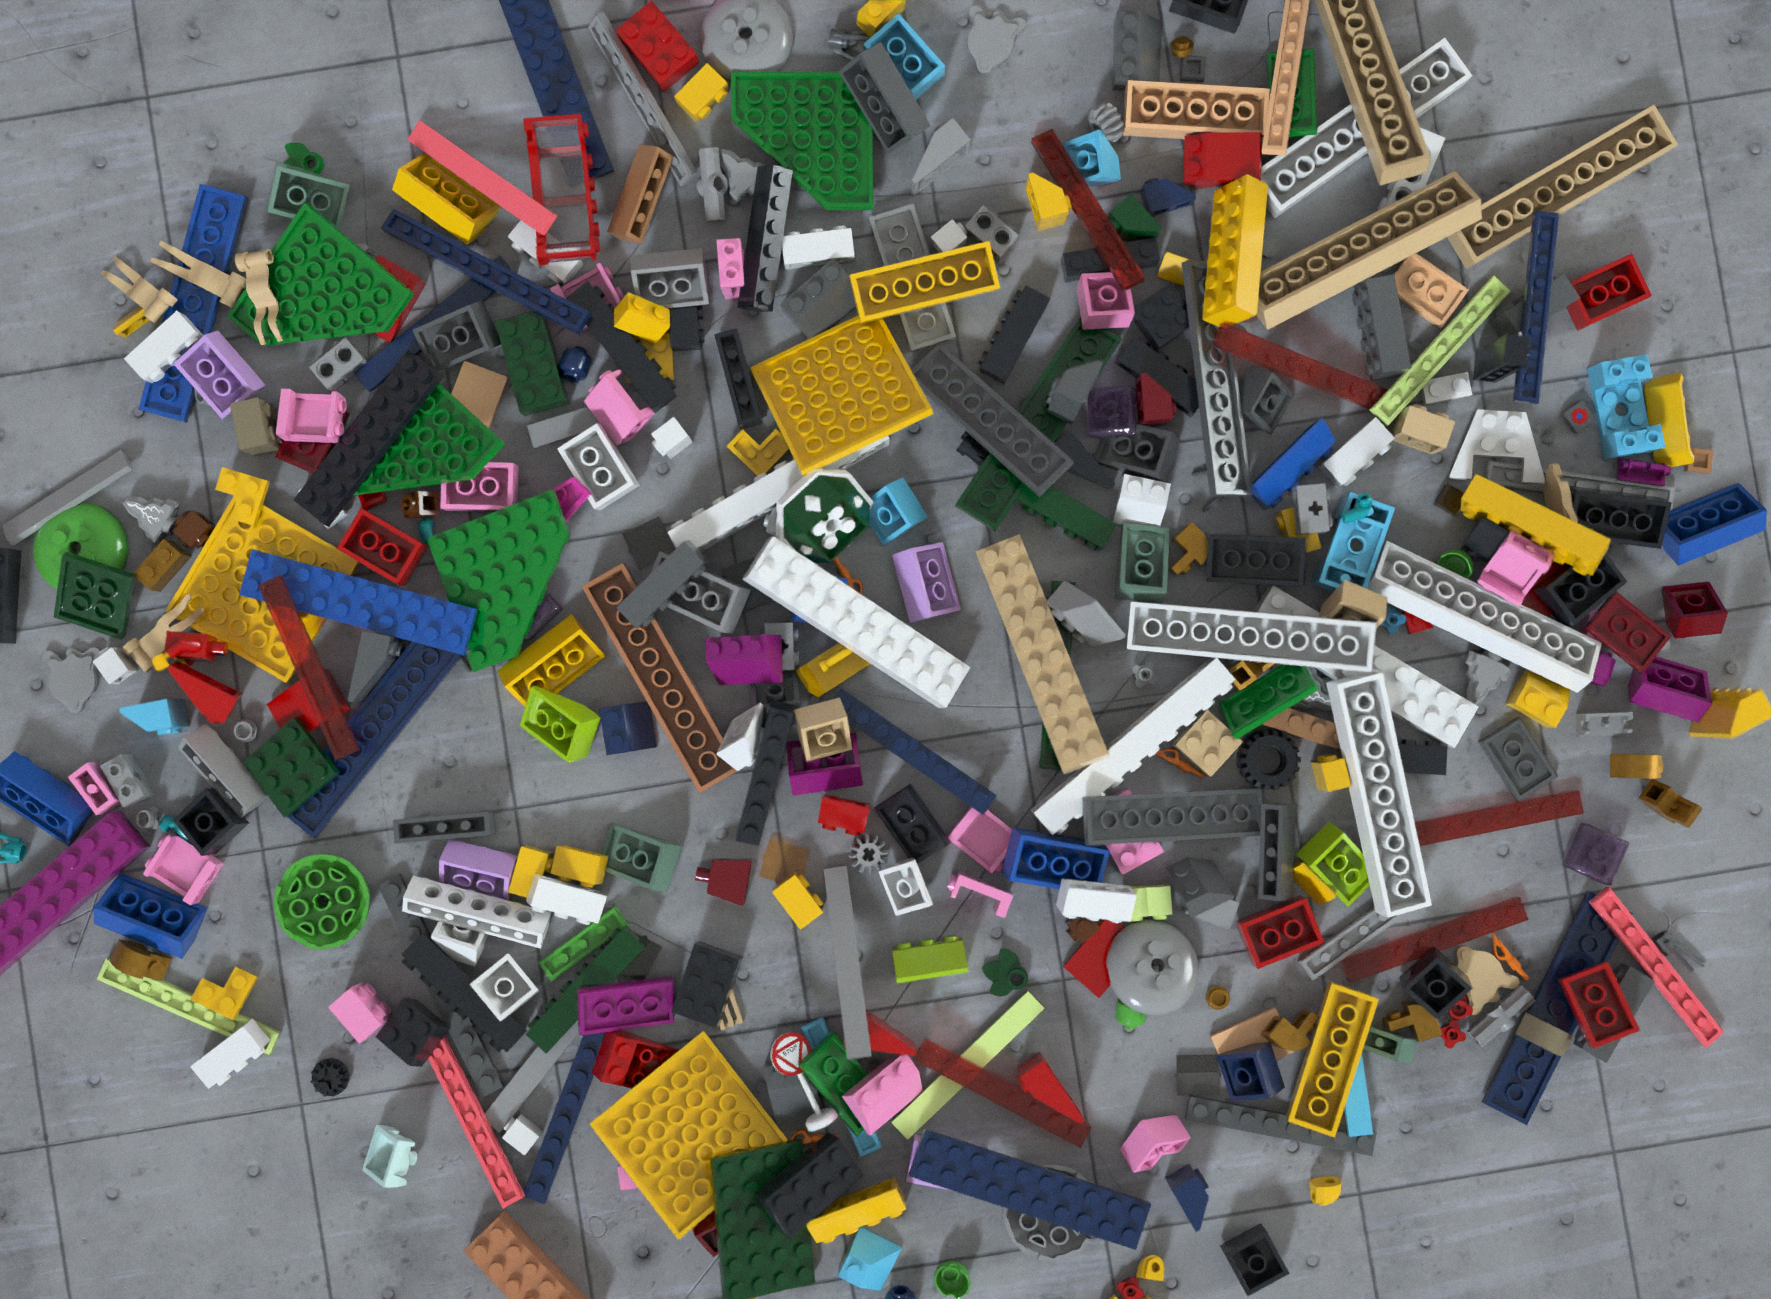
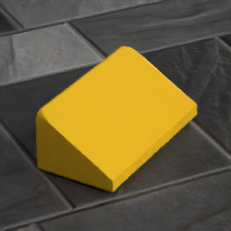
(1172, 268)
(130, 323)
(1312, 883)

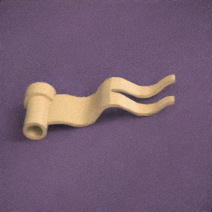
(204, 275)
(258, 289)
(142, 292)
(154, 642)

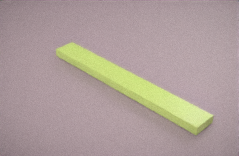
(1440, 350)
(178, 1002)
(979, 1052)

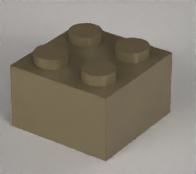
(256, 426)

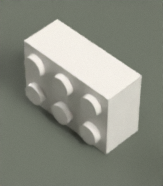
(598, 466)

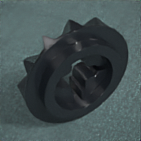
(334, 1067)

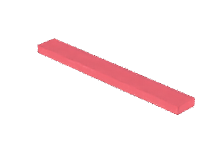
(482, 178)
(1656, 966)
(475, 1124)

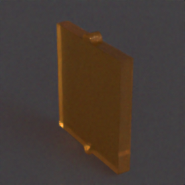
(782, 860)

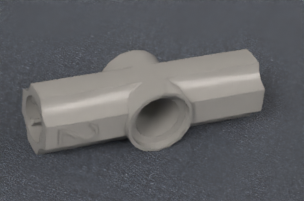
(712, 184)
(1501, 1016)

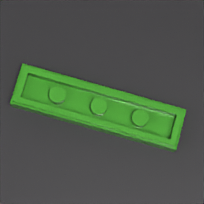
(582, 944)

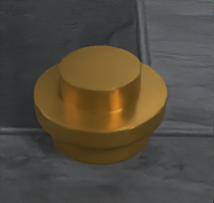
(1181, 47)
(1217, 997)

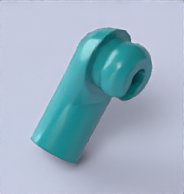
(1359, 510)
(425, 529)
(167, 823)

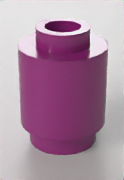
(1603, 669)

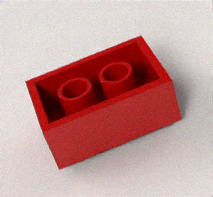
(657, 46)
(1607, 292)
(382, 547)
(1279, 932)
(1598, 1004)

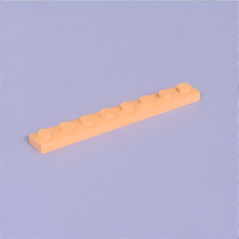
(1285, 77)

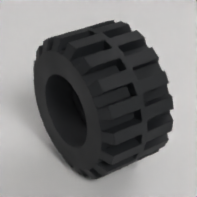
(1286, 768)

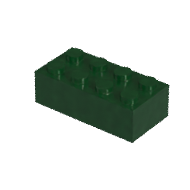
(532, 363)

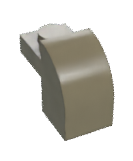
(1544, 1035)

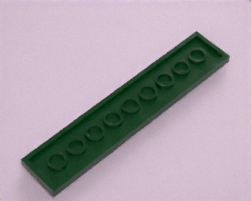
(994, 485)

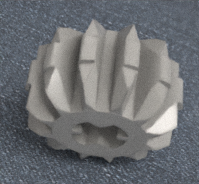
(1108, 120)
(860, 852)

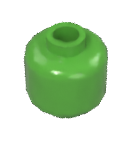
(1127, 1016)

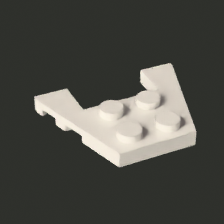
(1499, 436)

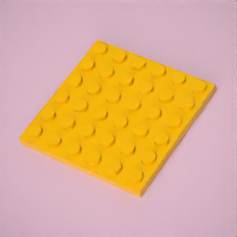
(840, 392)
(218, 577)
(676, 1122)

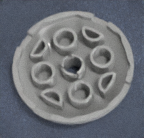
(762, 52)
(1131, 969)
(1043, 1238)

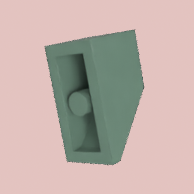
(1390, 1044)

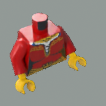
(189, 648)

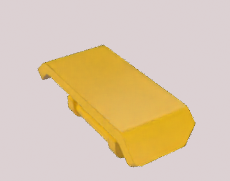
(1667, 408)
(830, 669)

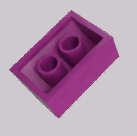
(745, 659)
(1671, 689)
(826, 773)

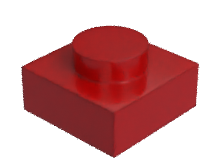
(372, 499)
(1415, 624)

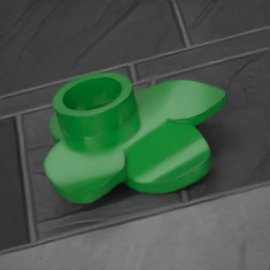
(301, 157)

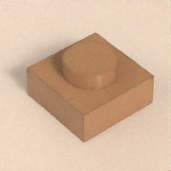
(1702, 461)

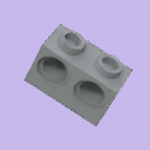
(996, 228)
(342, 370)

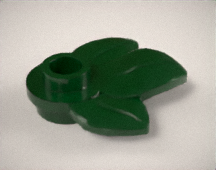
(1001, 973)

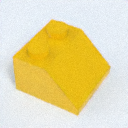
(1046, 202)
(1539, 699)

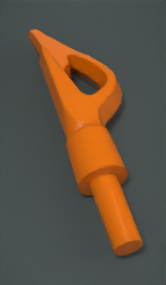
(844, 573)
(1176, 761)
(1510, 959)
(808, 1139)

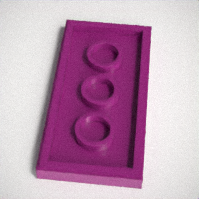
(625, 1005)

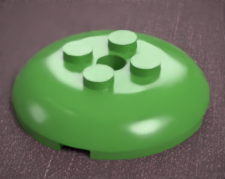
(89, 524)
(299, 904)

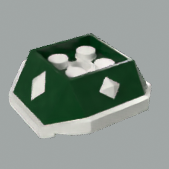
(822, 514)

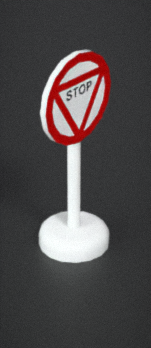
(786, 1054)

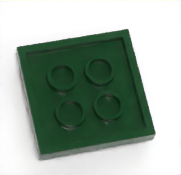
(94, 595)
(291, 767)

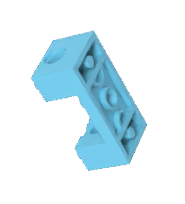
(1620, 383)
(1340, 559)

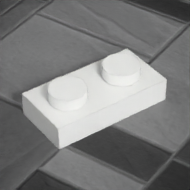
(1446, 388)

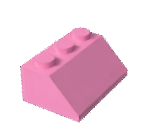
(884, 1092)

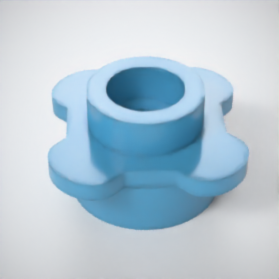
(1398, 620)

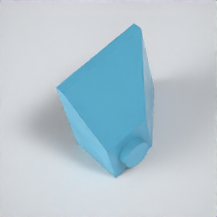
(1094, 159)
(868, 1260)

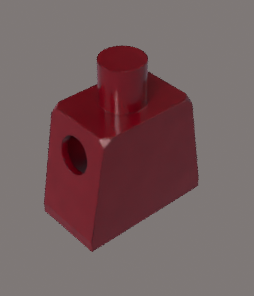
(727, 879)

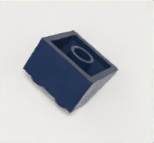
(627, 728)
(1251, 1072)
(1190, 1192)

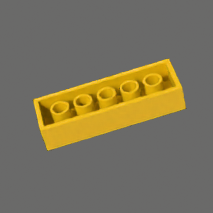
(1235, 251)
(924, 282)
(1544, 527)
(1331, 1059)

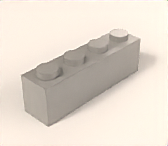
(222, 770)

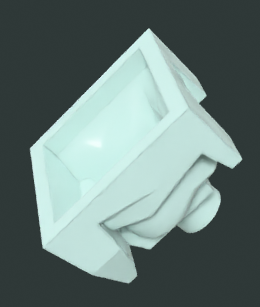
(389, 1157)

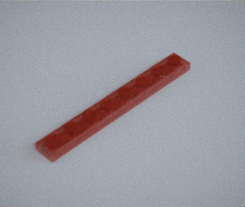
(1088, 210)
(1297, 366)
(308, 667)
(1499, 817)
(1441, 936)
(1000, 1092)

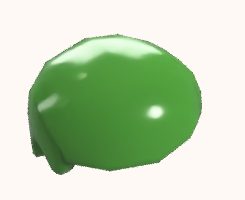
(1457, 562)
(952, 1279)

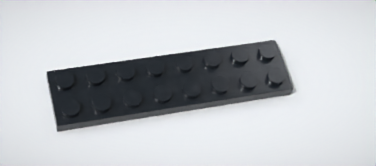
(368, 438)

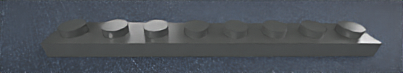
(1272, 1124)

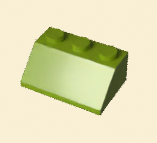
(929, 959)

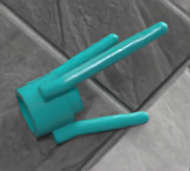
(13, 850)

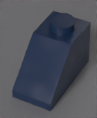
(1164, 196)

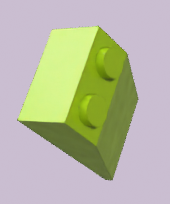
(560, 723)
(1336, 862)

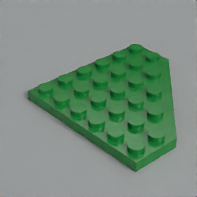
(811, 128)
(323, 286)
(436, 447)
(502, 571)

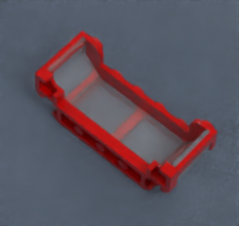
(563, 186)

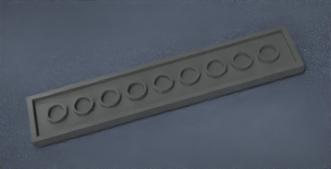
(1217, 395)

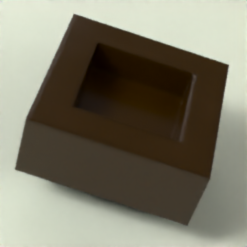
(1449, 499)

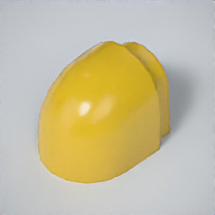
(1325, 1190)
(1151, 1268)

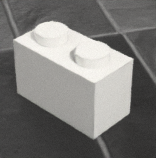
(670, 438)

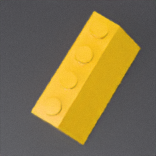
(445, 198)
(552, 660)
(1732, 713)
(858, 1209)

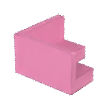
(1152, 1140)

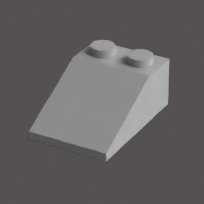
(945, 149)

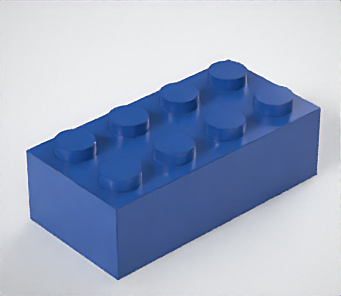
(1049, 858)

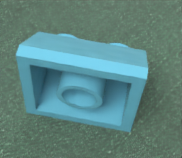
(894, 511)
(163, 716)

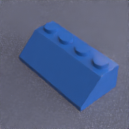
(1291, 464)
(1712, 523)
(42, 798)
(149, 915)

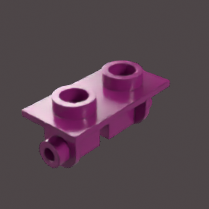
(1642, 472)

